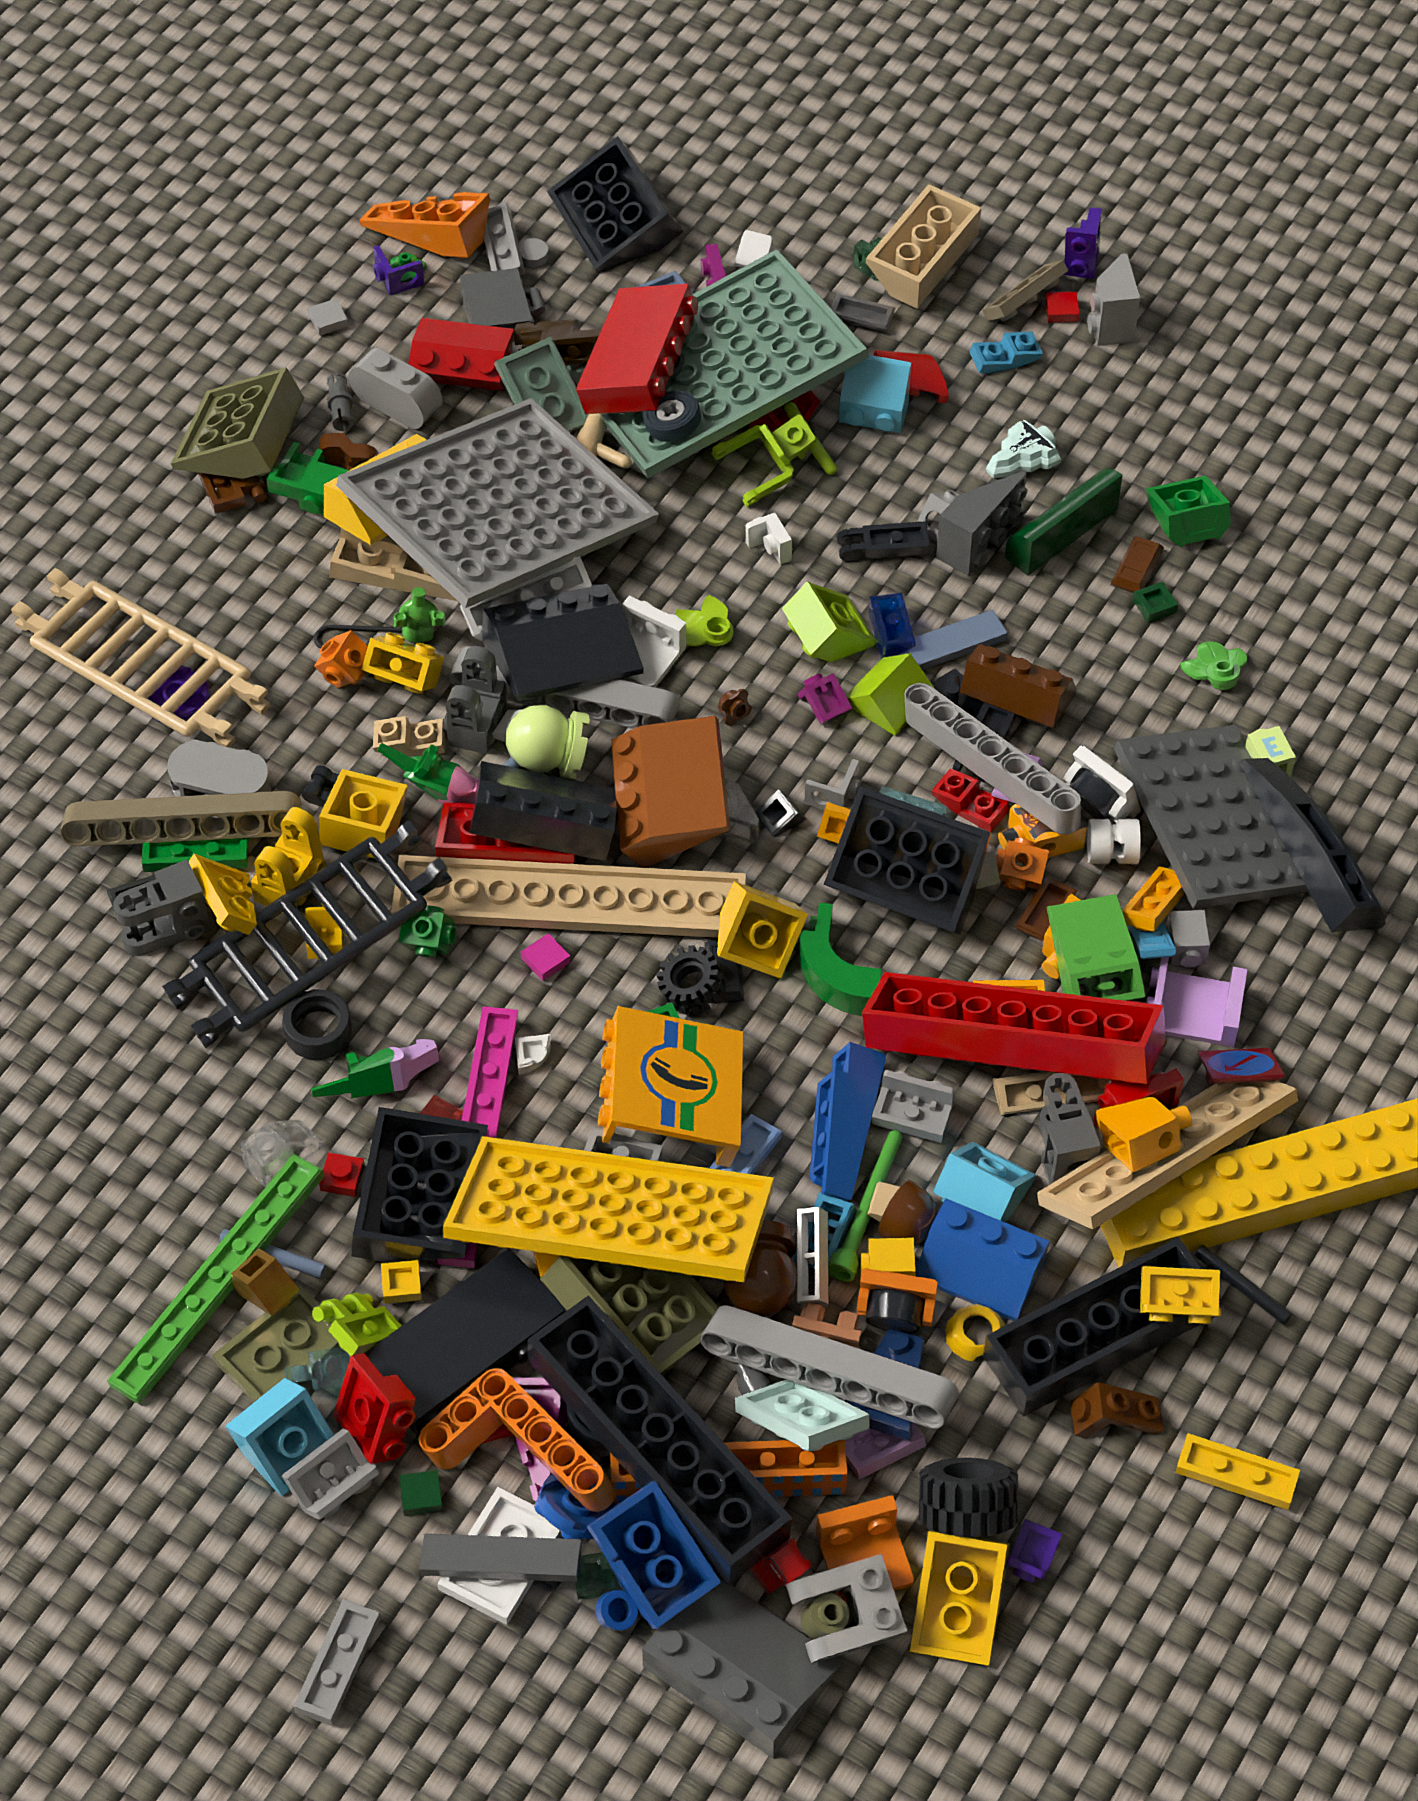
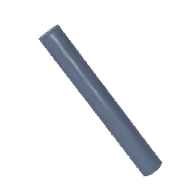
(291, 1259)

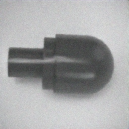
(750, 1379)

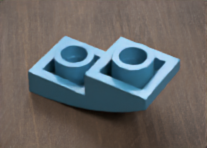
(1012, 352)

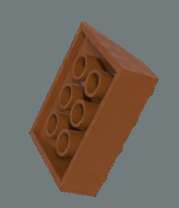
(669, 788)

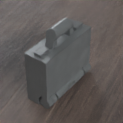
(499, 299)

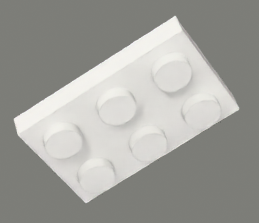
(507, 1517)

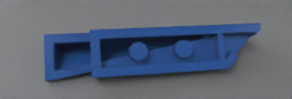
(843, 1118)

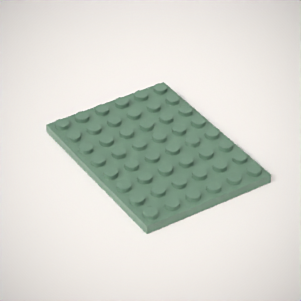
(748, 351)

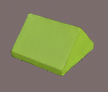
(882, 690)

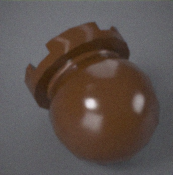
(771, 1273)

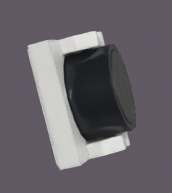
(1101, 787)

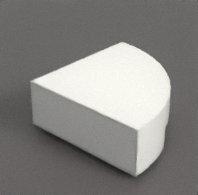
(532, 1052)

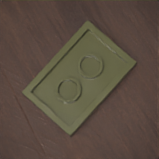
(270, 1343)

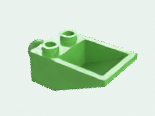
(1094, 948)

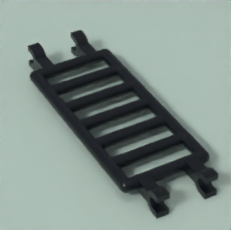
(403, 840)

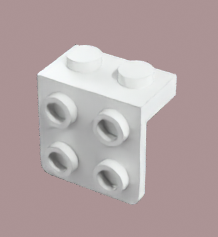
(658, 639)

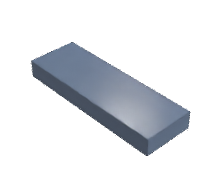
(957, 639)

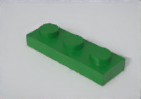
(224, 851)

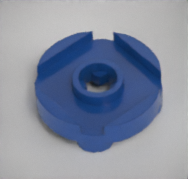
(565, 1511)

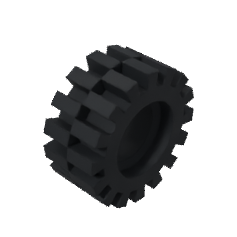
(683, 965)

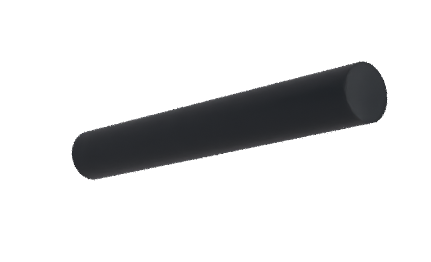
(1244, 1285)

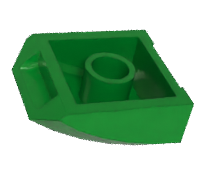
(1190, 510)

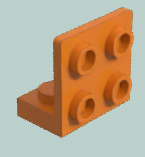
(862, 1533)

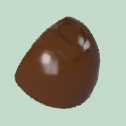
(909, 1214)

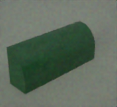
(1065, 521)

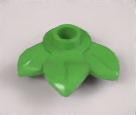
(1216, 665)

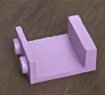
(1199, 1006)

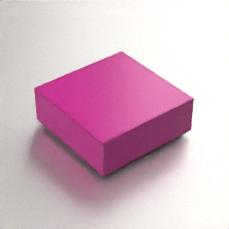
(545, 957)

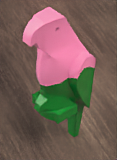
(435, 776)

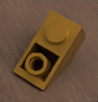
(264, 1282)

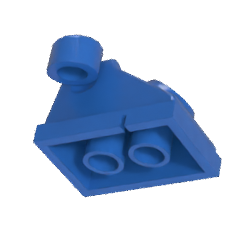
(651, 1559)

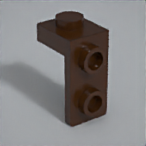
(1115, 1405)

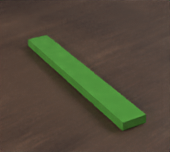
(213, 1279)

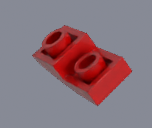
(966, 799)

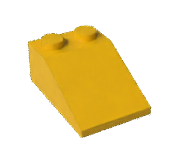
(959, 1597)

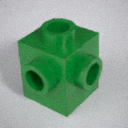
(428, 932)

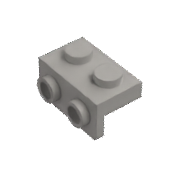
(913, 1106)
(330, 1475)

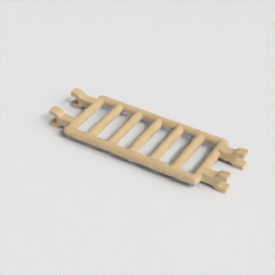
(202, 719)

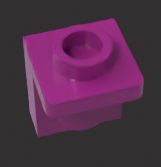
(825, 697)

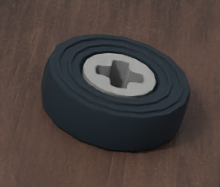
(676, 425)

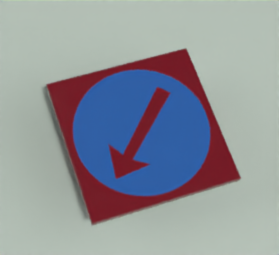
(1240, 1065)

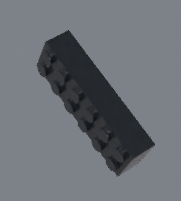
(1083, 1333)

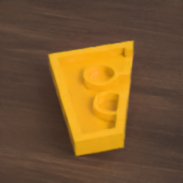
(226, 893)

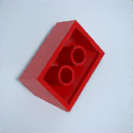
(460, 352)

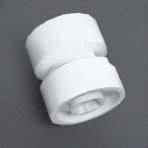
(1113, 841)

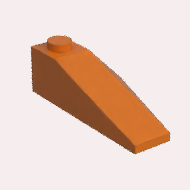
(443, 227)

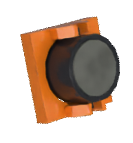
(896, 1300)

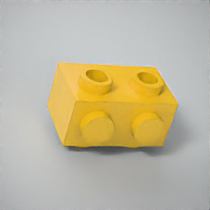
(403, 663)

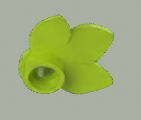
(707, 625)

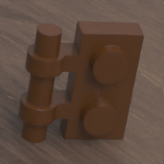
(229, 493)

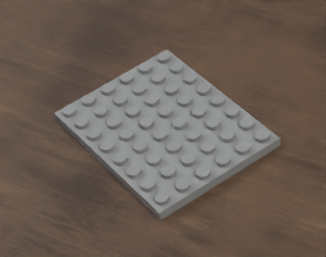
(497, 501)

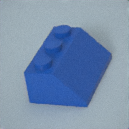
(982, 1259)

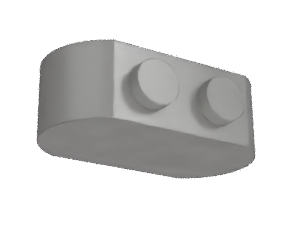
(395, 388)
(214, 769)

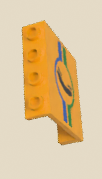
(672, 1080)

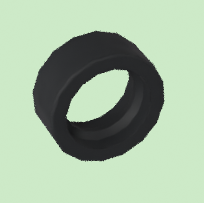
(324, 1046)

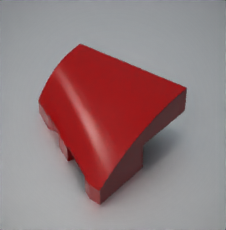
(925, 373)

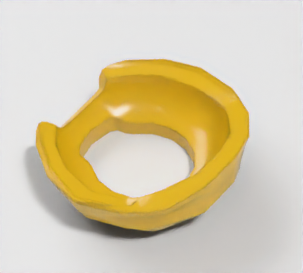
(955, 1336)

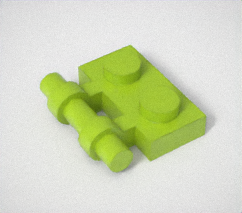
(356, 1322)

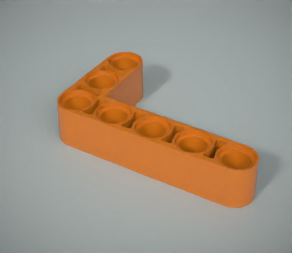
(492, 1411)

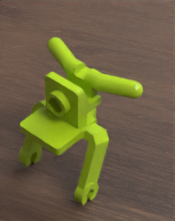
(783, 444)

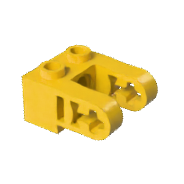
(295, 852)

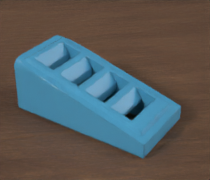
(1152, 944)
(838, 1207)

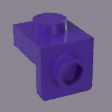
(1034, 1551)

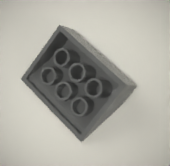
(739, 1665)

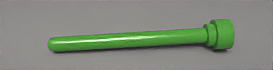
(844, 1263)

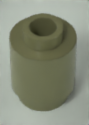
(816, 1623)

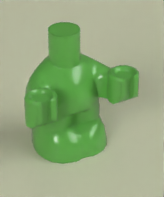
(418, 617)

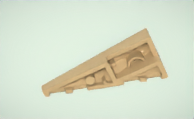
(381, 565)

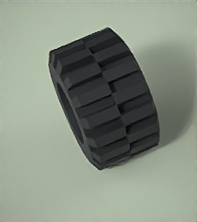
(968, 1497)

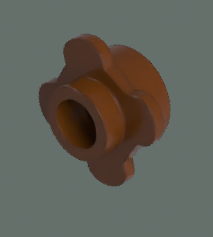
(734, 706)

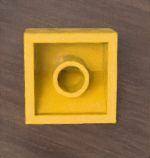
(360, 809)
(758, 929)

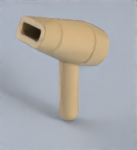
(592, 436)

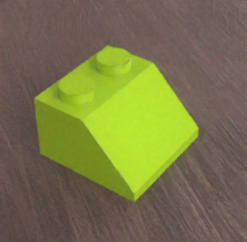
(827, 623)

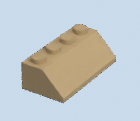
(924, 244)

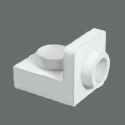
(773, 535)

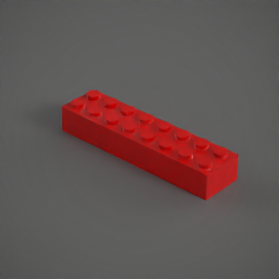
(1015, 1027)

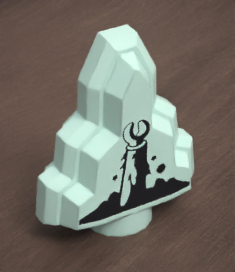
(1024, 451)

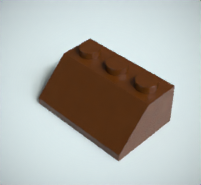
(1017, 685)

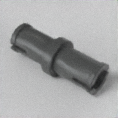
(339, 402)

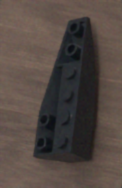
(1315, 849)

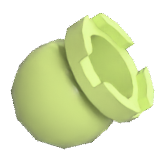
(544, 739)

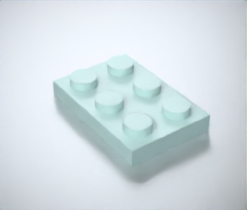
(802, 1414)

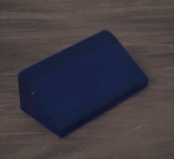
(891, 624)

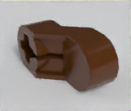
(341, 451)

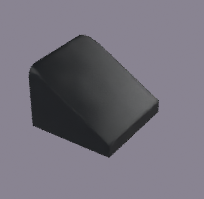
(779, 814)

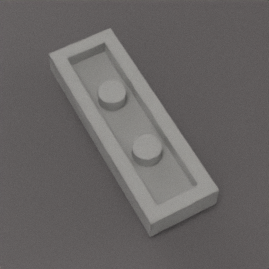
(502, 240)
(337, 1662)

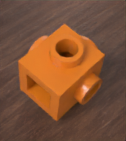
(342, 659)
(1031, 857)

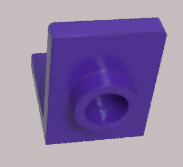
(392, 277)

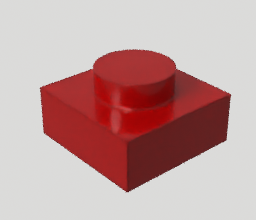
(342, 1174)

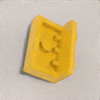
(1180, 1292)

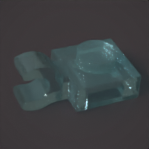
(325, 1368)

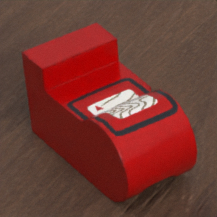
(780, 1566)

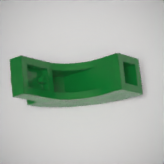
(830, 977)

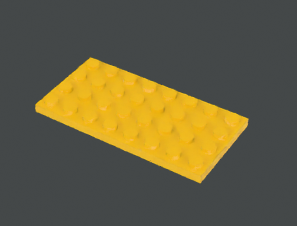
(610, 1208)

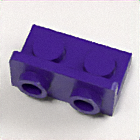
(1083, 246)

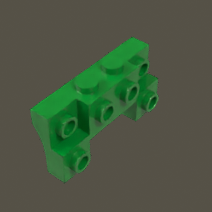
(303, 478)

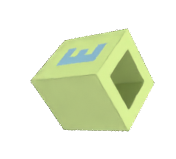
(1273, 745)

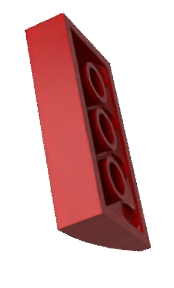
(457, 842)

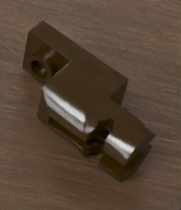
(572, 343)

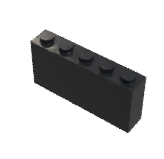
(467, 1333)

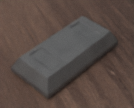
(862, 312)

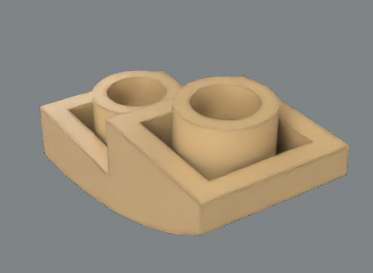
(409, 738)

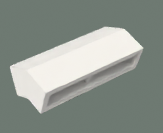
(819, 1257)

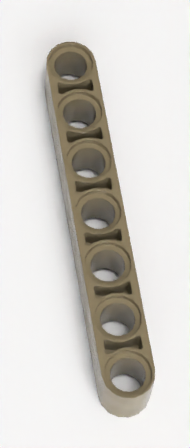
(164, 815)

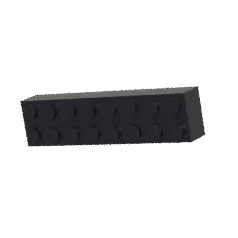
(659, 1438)

